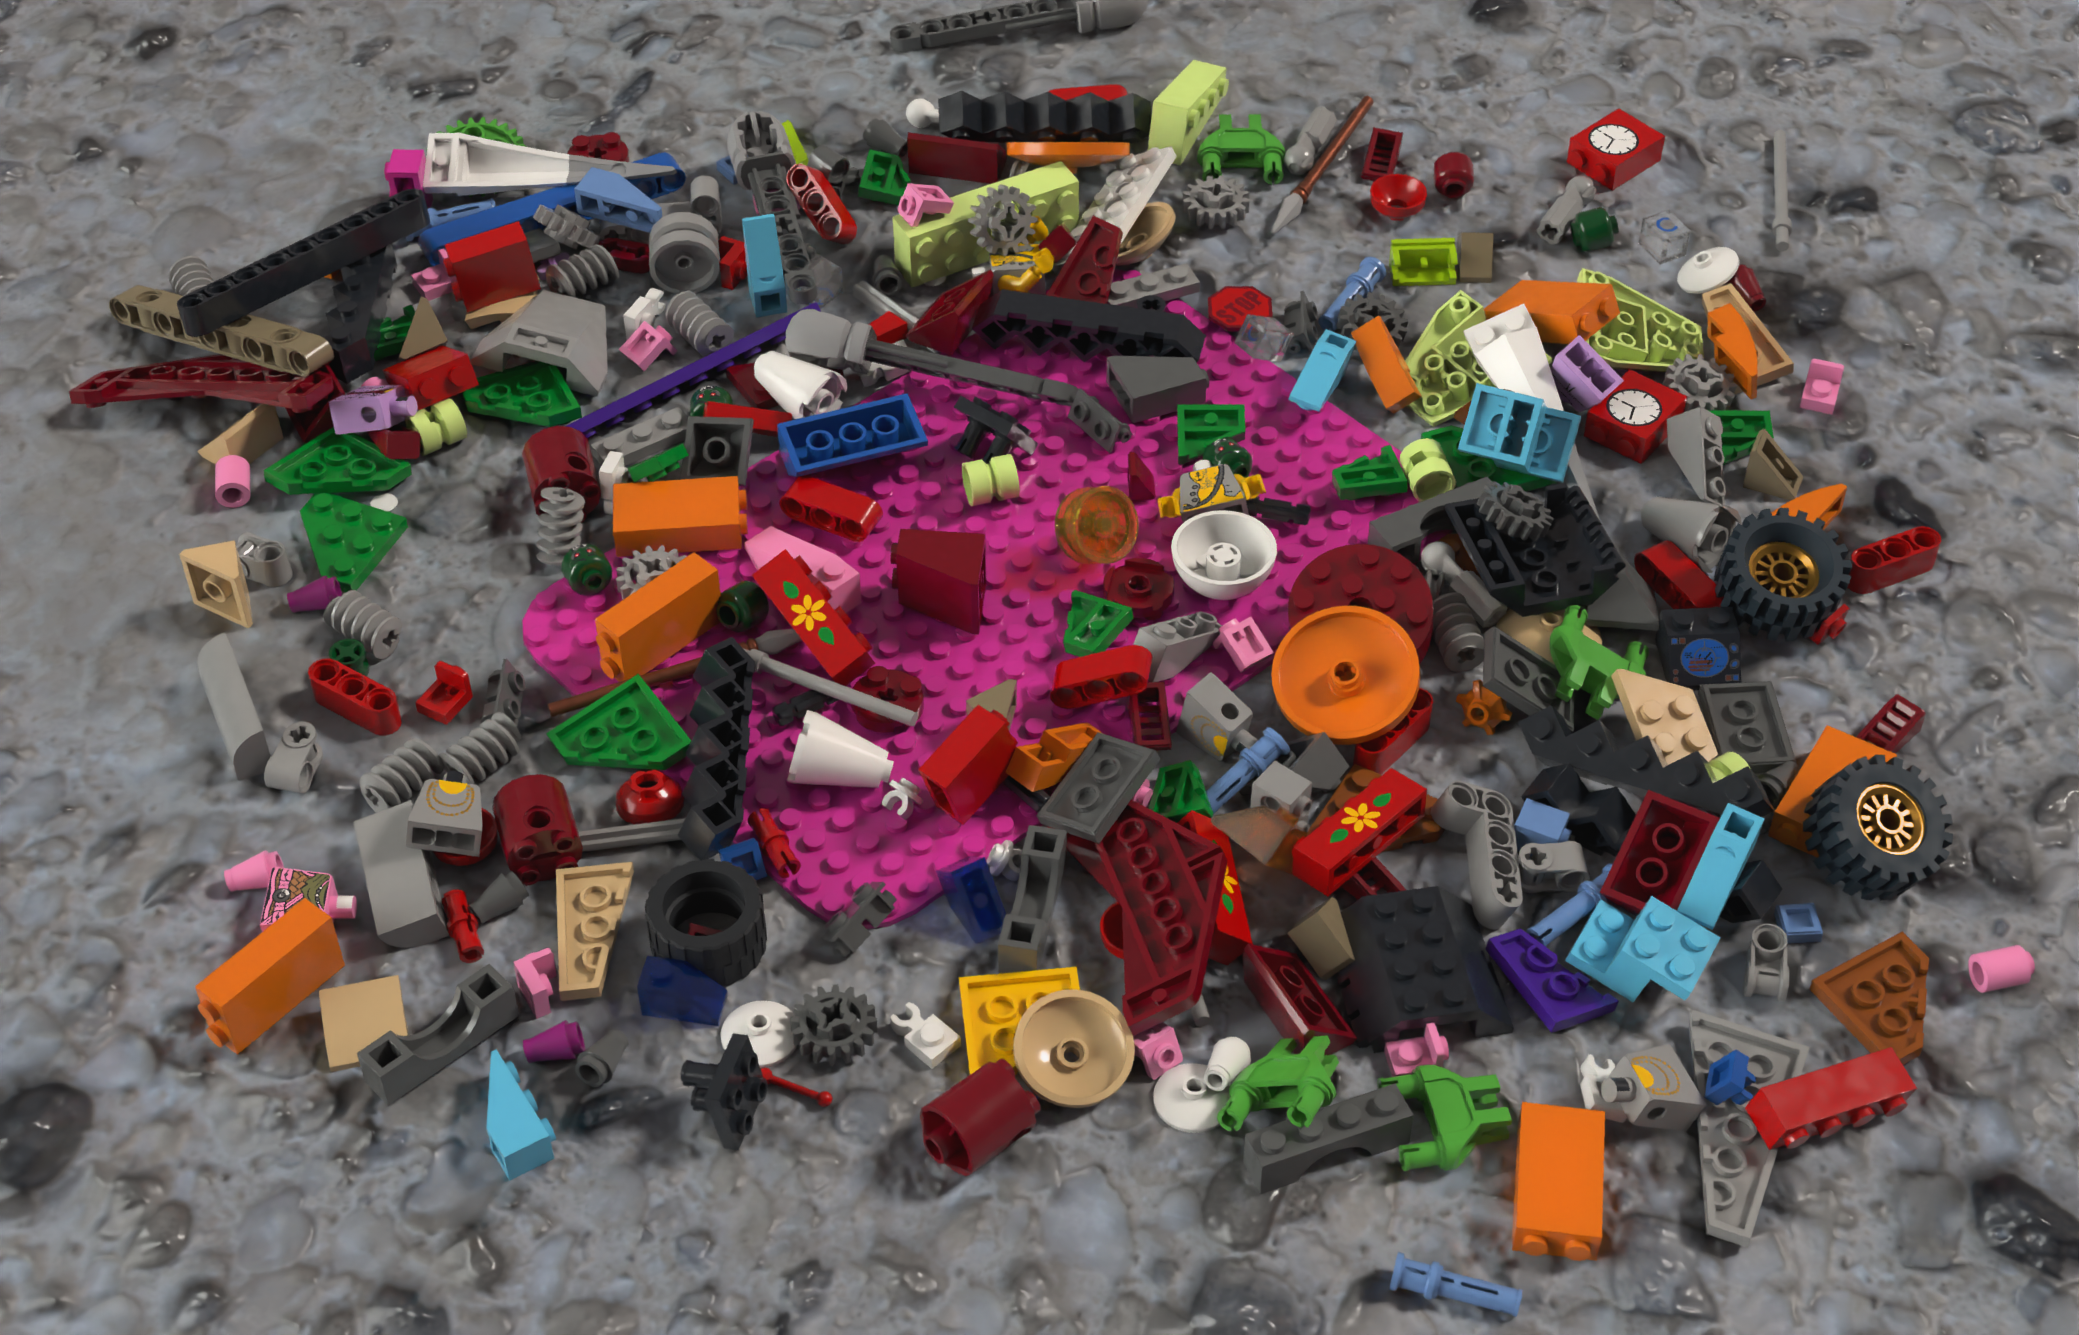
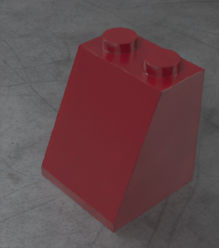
(942, 575)

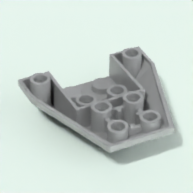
(555, 332)

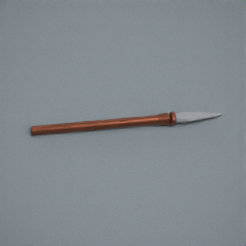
(1293, 203)
(770, 643)

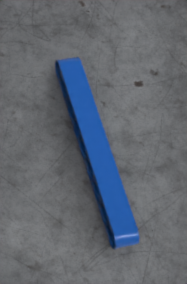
(525, 208)

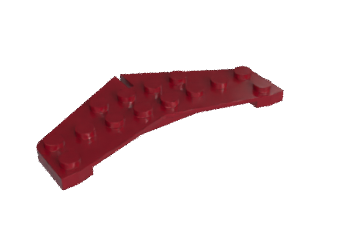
(205, 377)
(1169, 908)

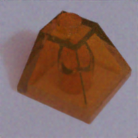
(1263, 833)

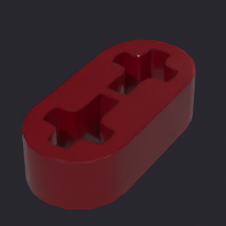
(628, 255)

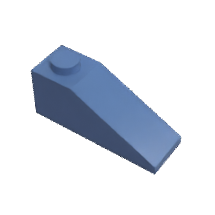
(615, 200)

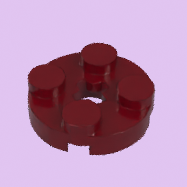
(605, 146)
(1146, 603)
(892, 684)

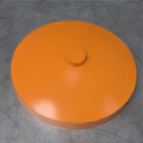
(1072, 154)
(1346, 674)

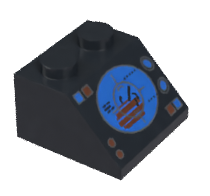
(1699, 646)

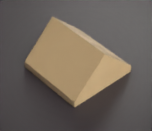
(247, 437)
(218, 581)

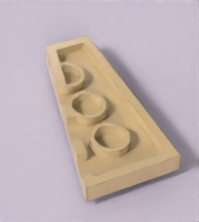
(1771, 358)
(588, 924)

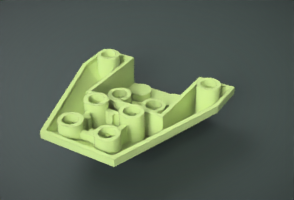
(1644, 333)
(1444, 362)

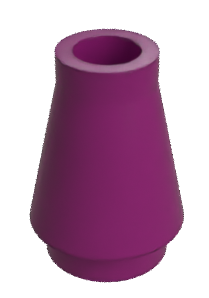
(314, 595)
(556, 1043)

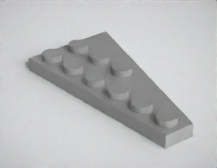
(1732, 1151)

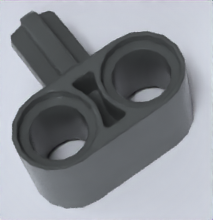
(835, 168)

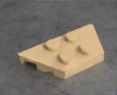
(1665, 714)

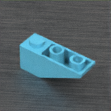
(764, 265)
(1323, 371)
(1720, 865)
(513, 1127)

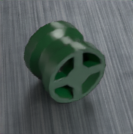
(350, 653)

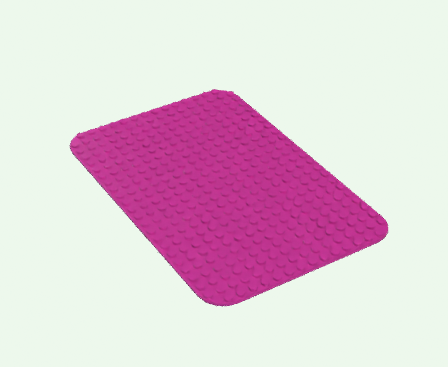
(845, 831)

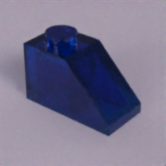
(973, 897)
(679, 992)

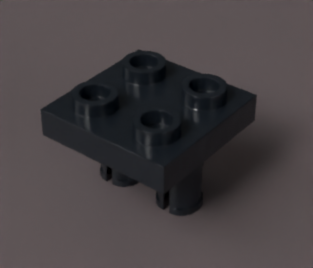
(985, 420)
(728, 1090)

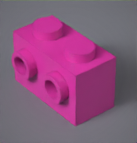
(407, 172)

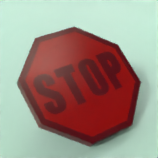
(1233, 303)

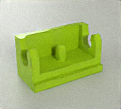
(1423, 261)

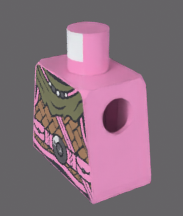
(291, 886)

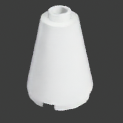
(799, 385)
(836, 756)

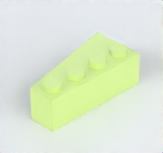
(1186, 107)

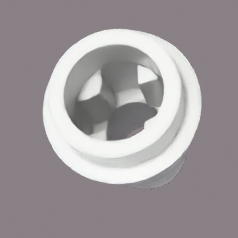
(1226, 1062)

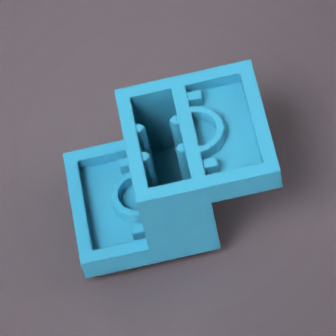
(1519, 433)
(1653, 947)

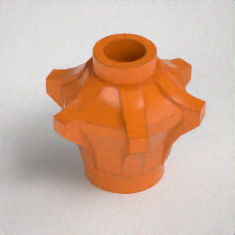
(1483, 708)

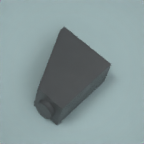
(1155, 384)

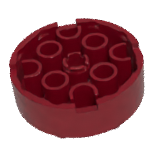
(1369, 579)

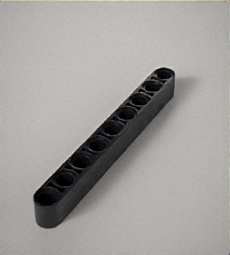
(302, 262)

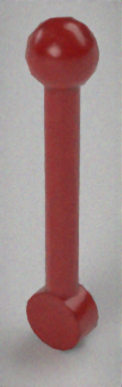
(823, 1098)

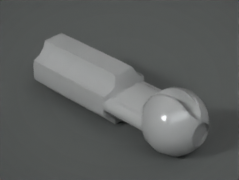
(1300, 157)
(1557, 220)

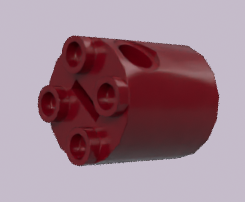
(563, 460)
(536, 828)
(978, 1118)

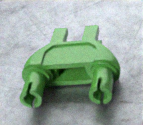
(1242, 149)
(1589, 664)
(1283, 1081)
(1453, 1114)

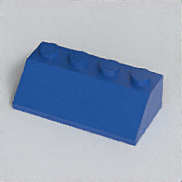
(850, 435)

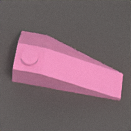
(833, 572)

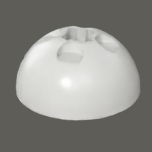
(1223, 553)

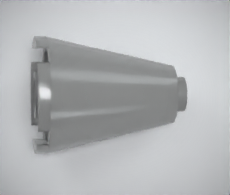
(1692, 526)

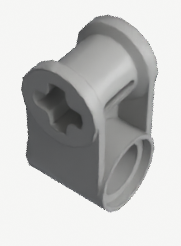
(264, 560)
(294, 759)
(1554, 865)
(1767, 963)

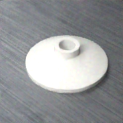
(1708, 270)
(771, 1042)
(1187, 1109)

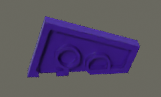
(1547, 986)

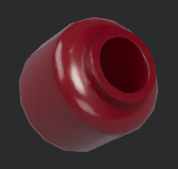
(1453, 174)

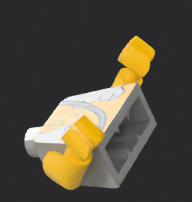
(1024, 269)
(1210, 490)

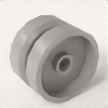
(683, 252)

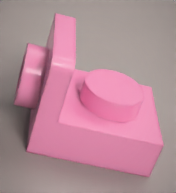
(923, 199)
(433, 281)
(647, 345)
(1822, 386)
(1243, 643)
(533, 980)
(1158, 1049)
(1408, 1053)

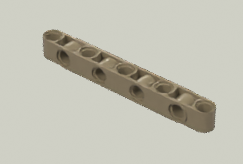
(245, 339)

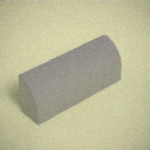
(233, 708)
(399, 880)

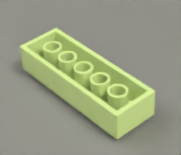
(944, 240)

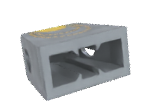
(1215, 719)
(446, 816)
(1654, 1089)

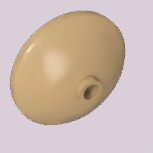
(1146, 233)
(1536, 630)
(1075, 1024)

